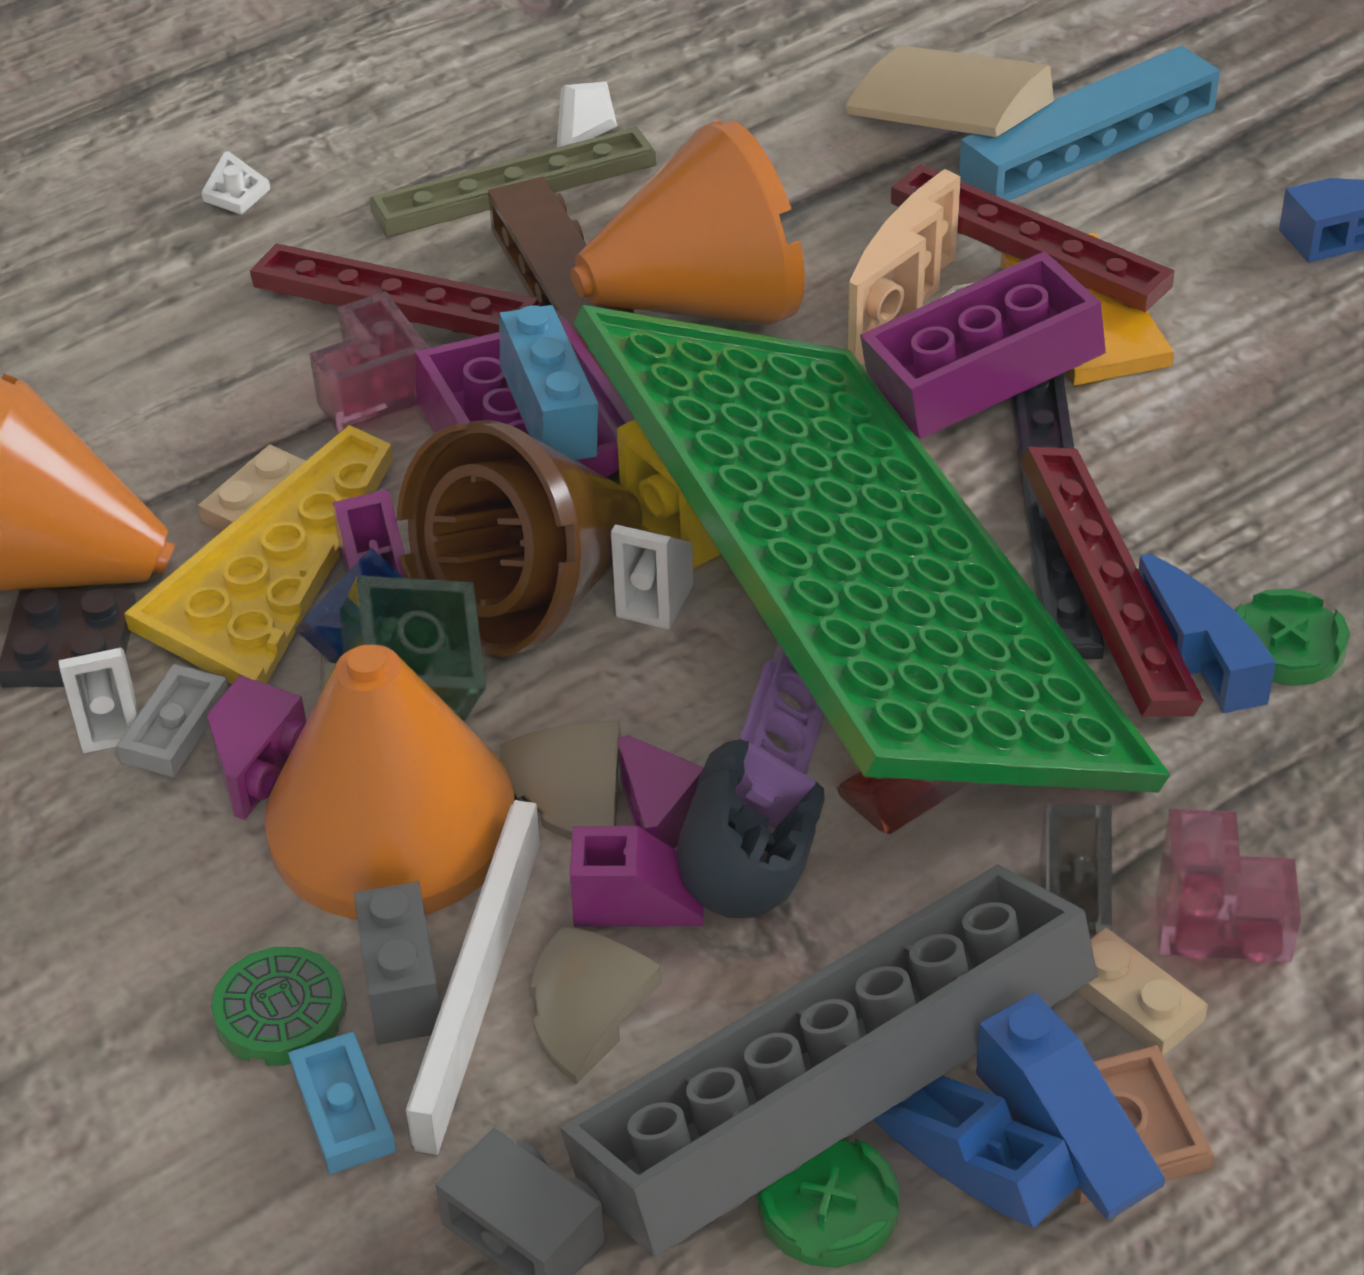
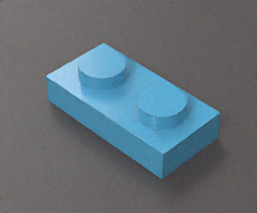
(342, 1102)

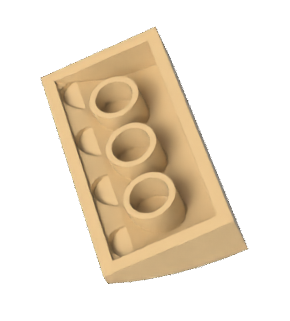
(952, 90)

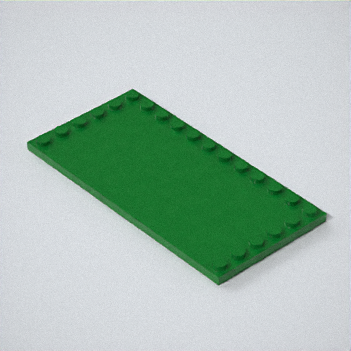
(867, 562)

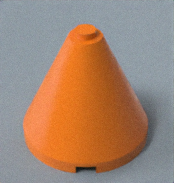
(700, 237)
(63, 508)
(385, 792)

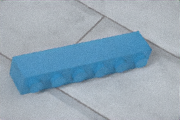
(1091, 124)

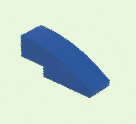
(1210, 637)
(982, 1150)

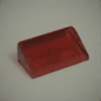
(894, 801)

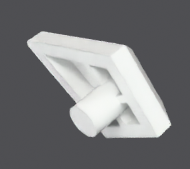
(584, 112)
(234, 185)

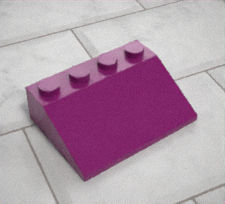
(467, 385)

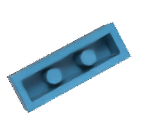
(548, 381)

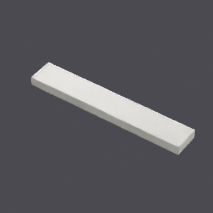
(473, 980)

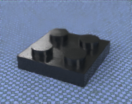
(61, 626)

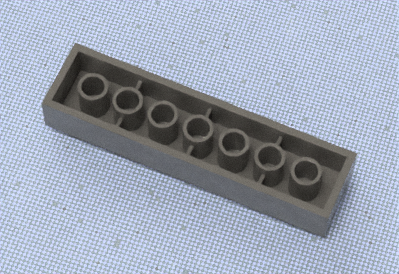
(824, 1057)

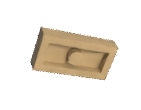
(247, 486)
(1141, 995)

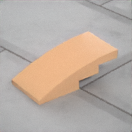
(905, 258)

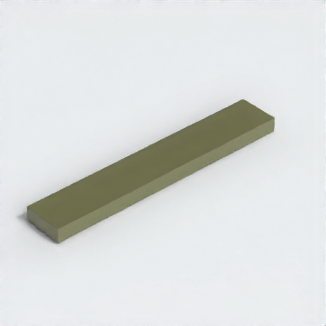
(468, 191)

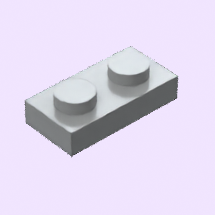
(171, 721)

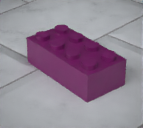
(984, 343)

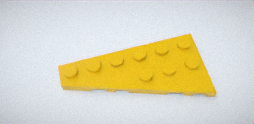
(255, 581)

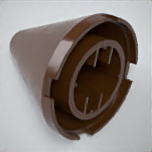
(514, 522)

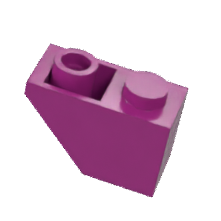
(252, 739)
(627, 880)

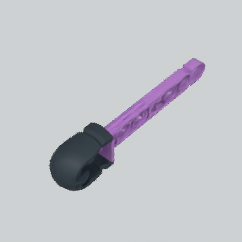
(724, 845)

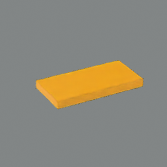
(1130, 336)

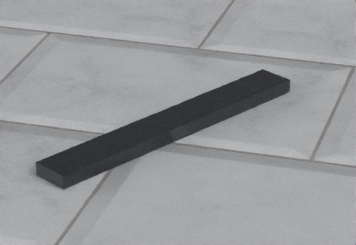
(1044, 421)

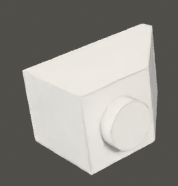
(650, 575)
(99, 697)

